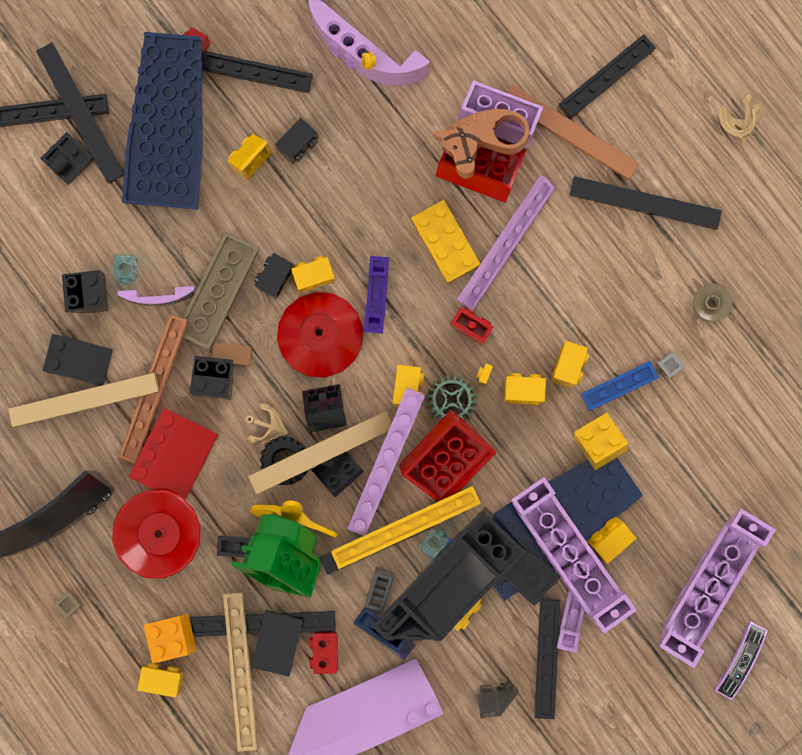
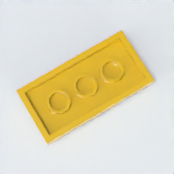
(445, 241)

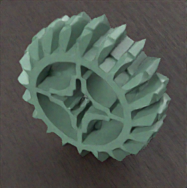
(439, 388)

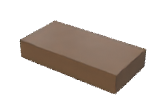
(239, 354)

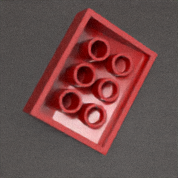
(492, 175)
(173, 454)
(446, 458)

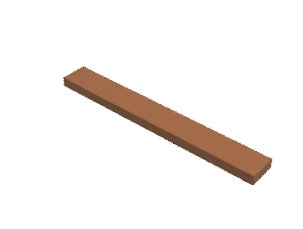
(580, 137)
(148, 404)

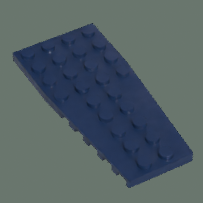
(166, 124)
(588, 499)

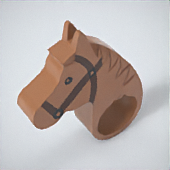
(477, 131)

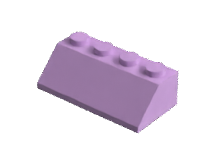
(483, 97)

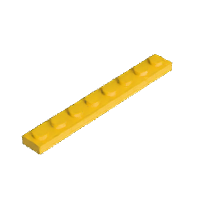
(405, 527)

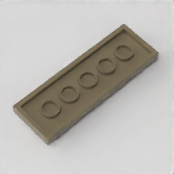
(218, 289)

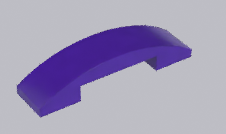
(376, 294)

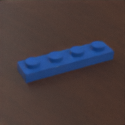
(619, 386)

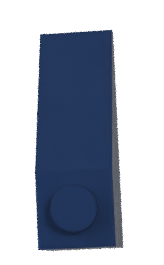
(399, 647)

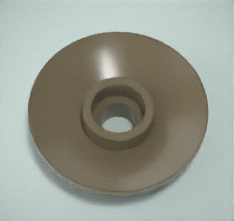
(720, 297)

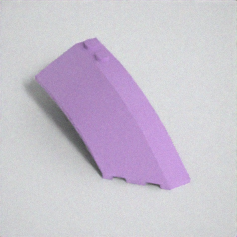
(367, 713)

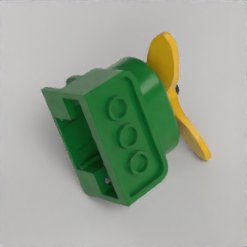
(283, 549)

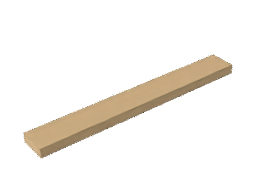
(84, 400)
(319, 452)
(240, 671)

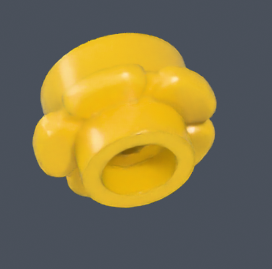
(368, 60)

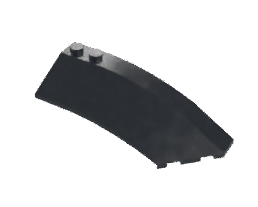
(58, 515)
(452, 581)

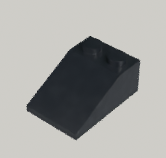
(77, 360)

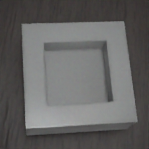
(670, 365)

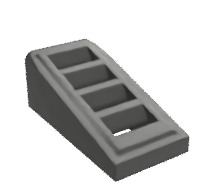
(384, 574)

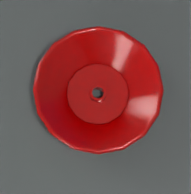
(325, 353)
(136, 536)

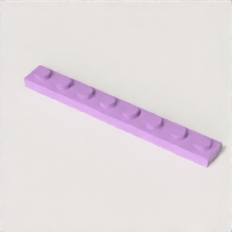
(506, 243)
(386, 461)

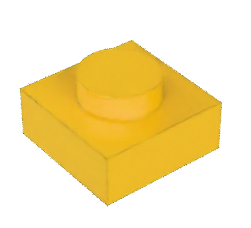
(484, 373)

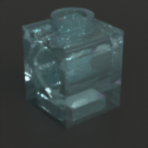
(125, 260)
(432, 552)

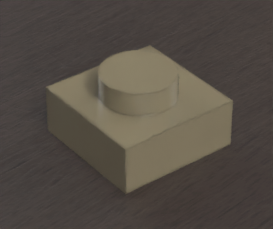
(67, 604)

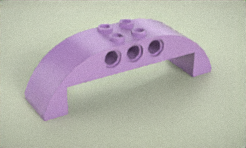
(351, 44)
(572, 556)
(712, 585)

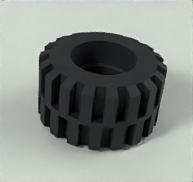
(277, 445)

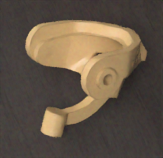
(746, 125)
(275, 430)

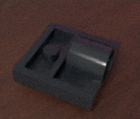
(67, 158)
(338, 473)

